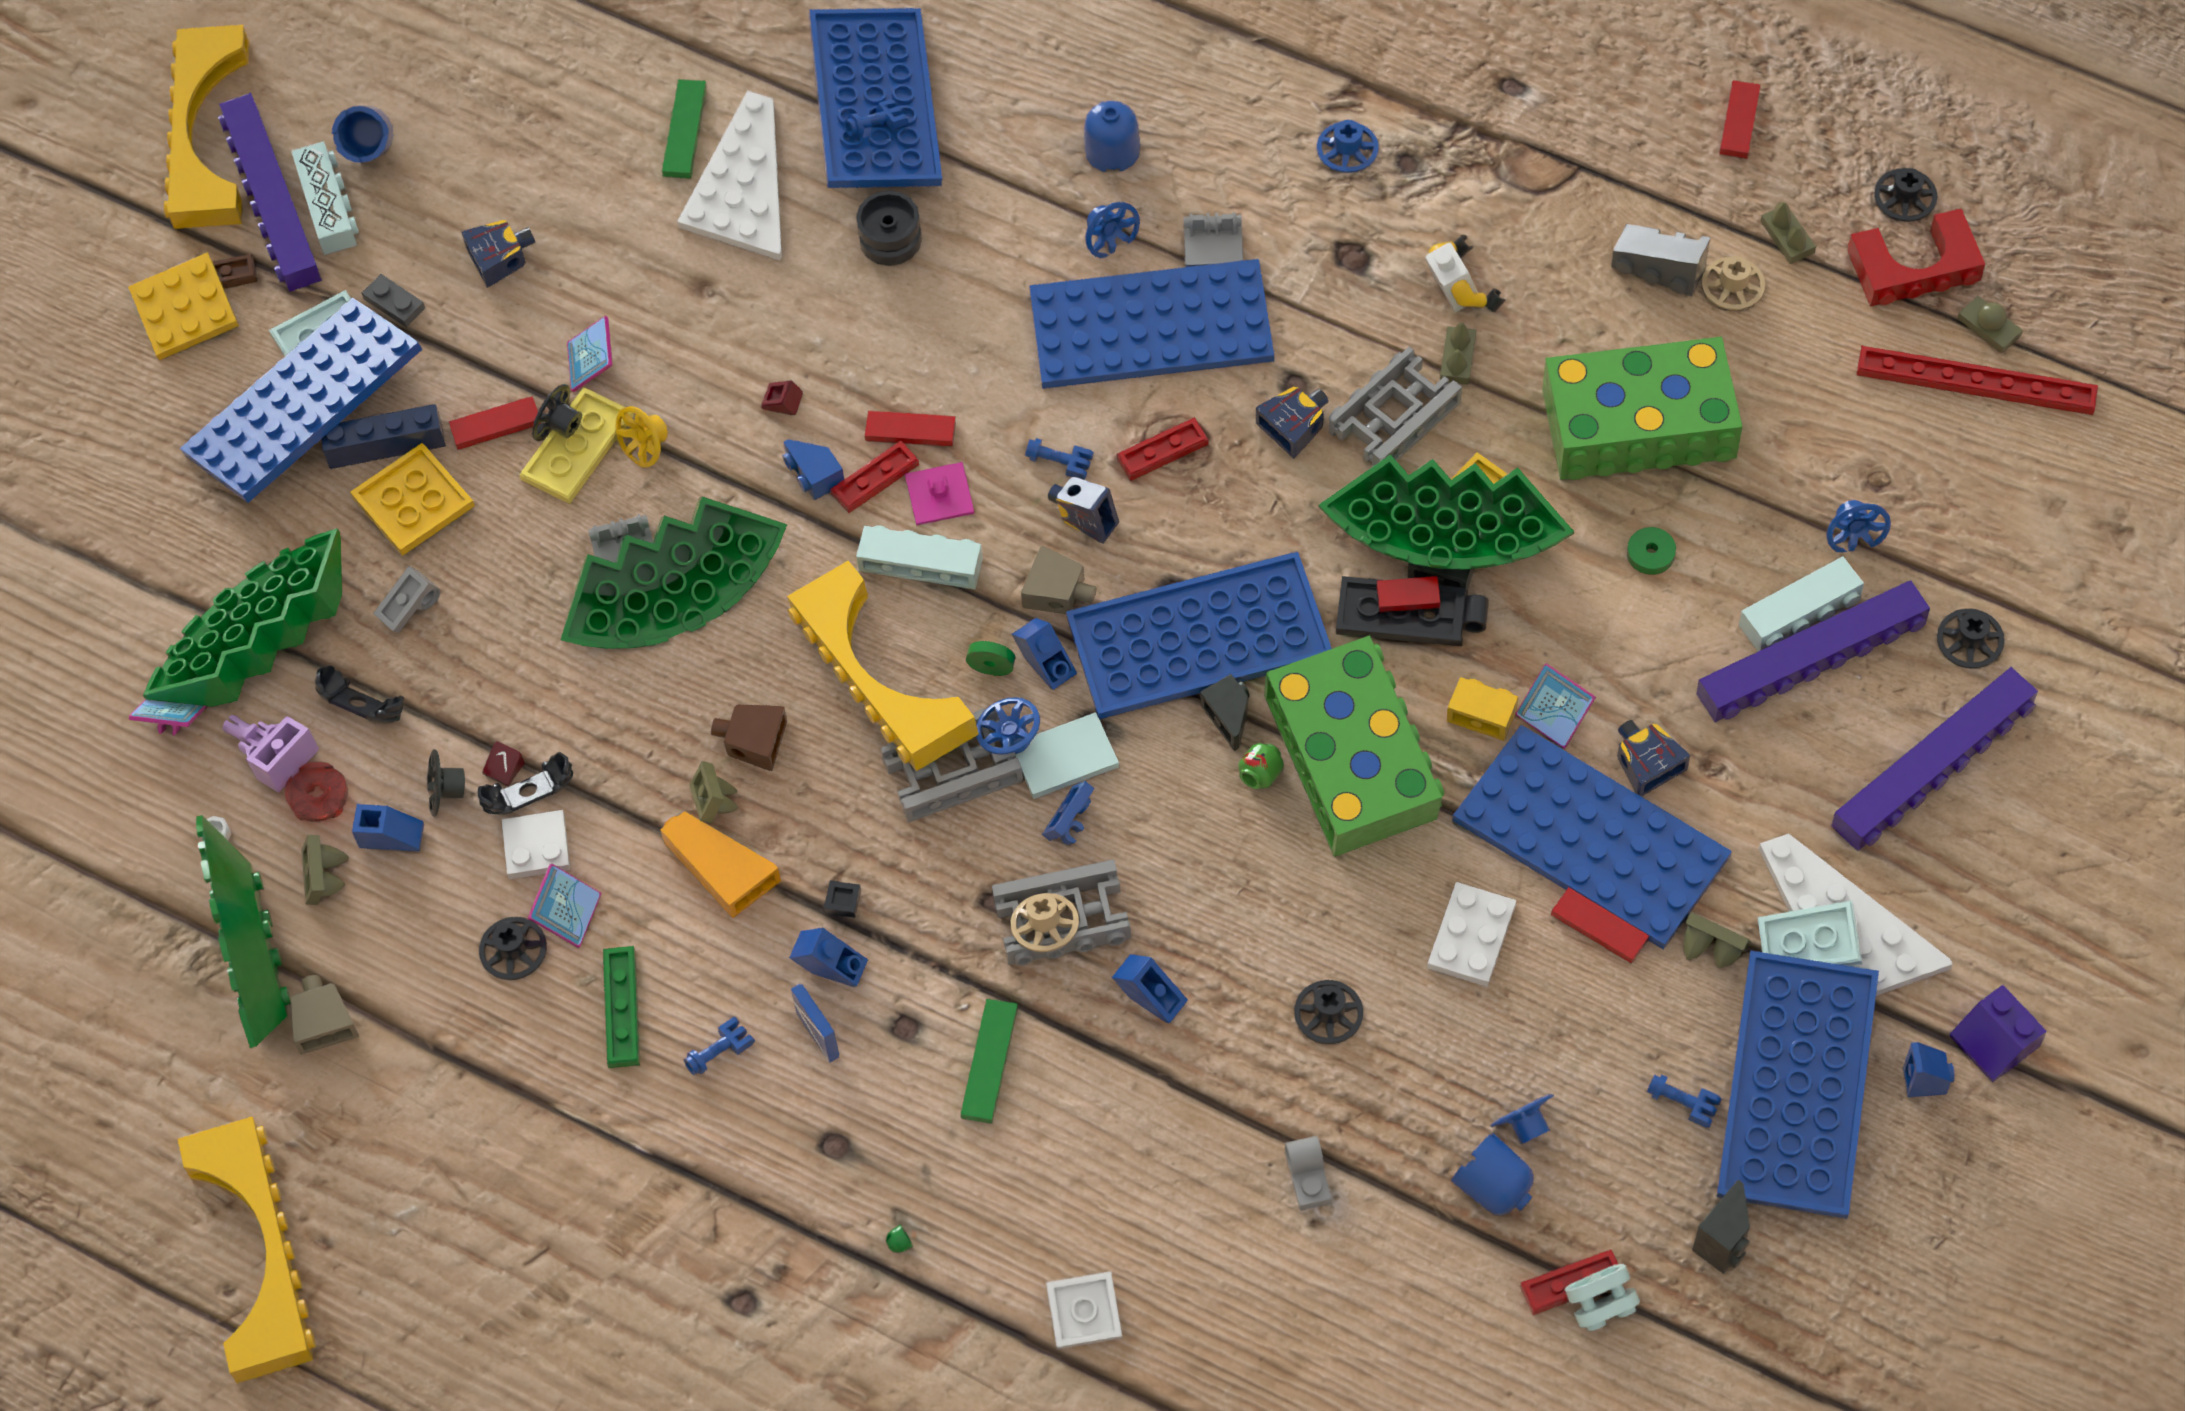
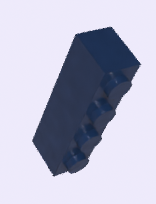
(383, 436)

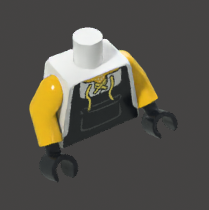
(1455, 279)

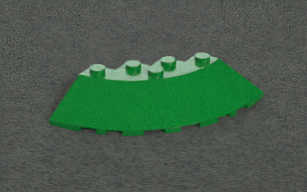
(1444, 520)
(674, 582)
(251, 624)
(243, 933)

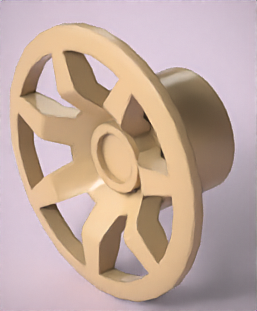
(1734, 279)
(1044, 917)

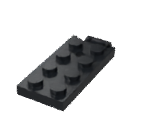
(1361, 617)

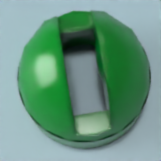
(898, 1240)

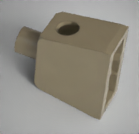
(1055, 583)
(319, 1017)

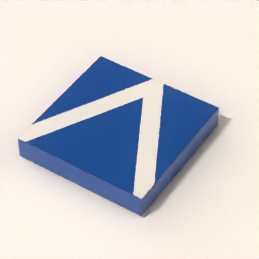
(815, 1022)

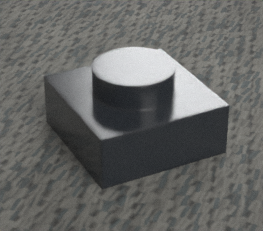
(842, 899)

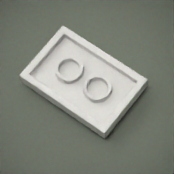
(1471, 934)

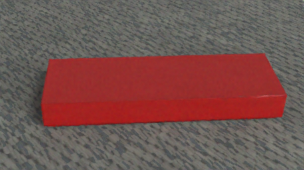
(1739, 119)
(494, 422)
(910, 428)
(1162, 449)
(874, 477)
(1600, 925)
(1549, 1288)

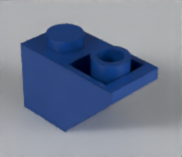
(814, 465)
(1044, 652)
(386, 829)
(828, 957)

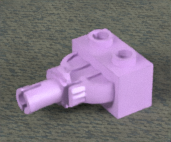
(273, 749)

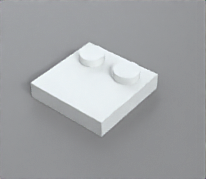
(534, 843)
(1084, 1310)

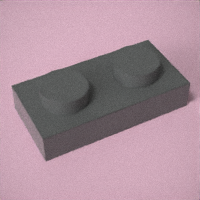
(393, 300)

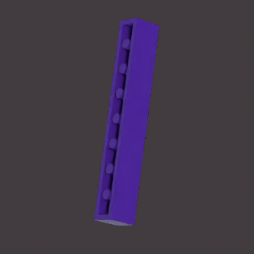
(270, 193)
(1813, 651)
(1934, 759)

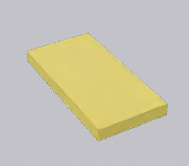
(566, 464)

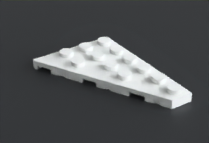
(739, 187)
(1883, 938)

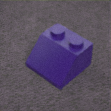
(1998, 1033)

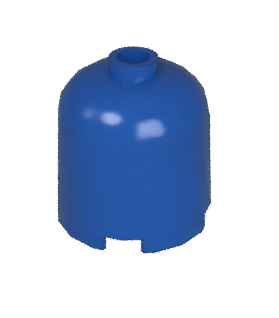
(362, 133)
(1111, 136)
(1496, 1177)

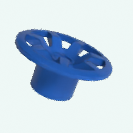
(1347, 142)
(1109, 226)
(1856, 523)
(1010, 730)
(1527, 1120)

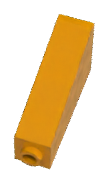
(722, 865)

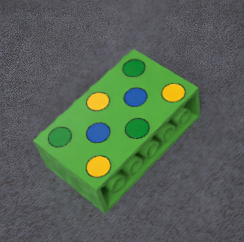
(1641, 408)
(1353, 745)

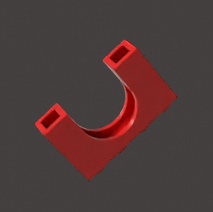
(1889, 281)

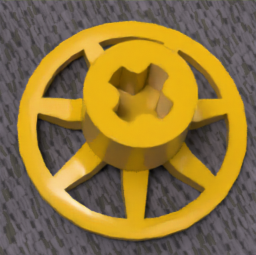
(646, 434)

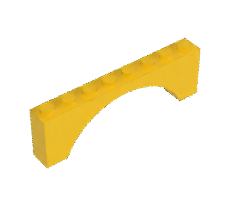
(201, 62)
(917, 726)
(275, 1329)

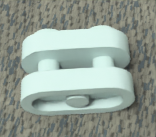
(1619, 1303)

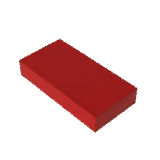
(1408, 594)

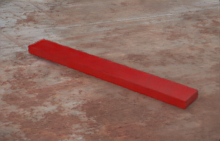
(1977, 380)

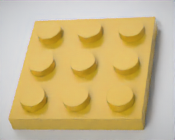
(183, 306)
(412, 499)

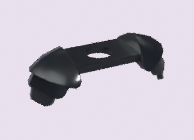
(336, 691)
(555, 776)

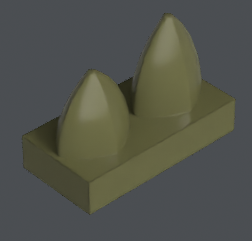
(1788, 233)
(1458, 354)
(711, 792)
(315, 859)
(1701, 934)

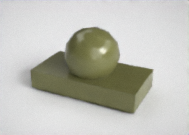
(1990, 323)

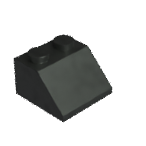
(1724, 1231)

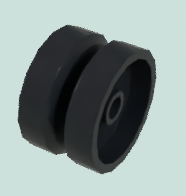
(889, 228)

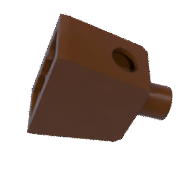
(753, 733)

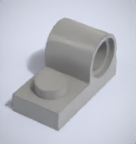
(408, 594)
(1307, 1172)

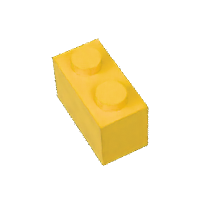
(1482, 708)

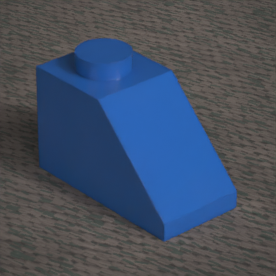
(1149, 987)
(1927, 1071)

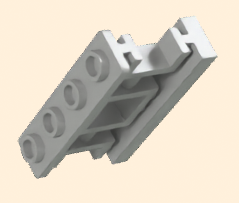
(1410, 425)
(955, 786)
(1069, 885)

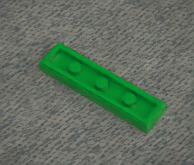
(684, 128)
(621, 1007)
(989, 1061)

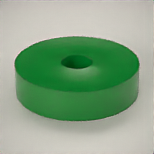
(1654, 539)
(990, 658)

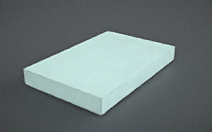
(298, 328)
(1067, 756)
(1814, 934)

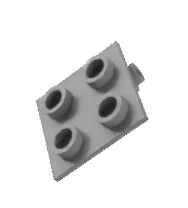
(1212, 239)
(608, 537)

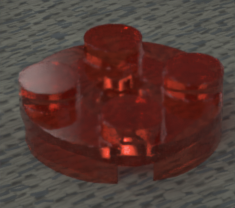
(318, 808)

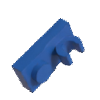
(1075, 802)

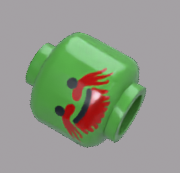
(1260, 766)

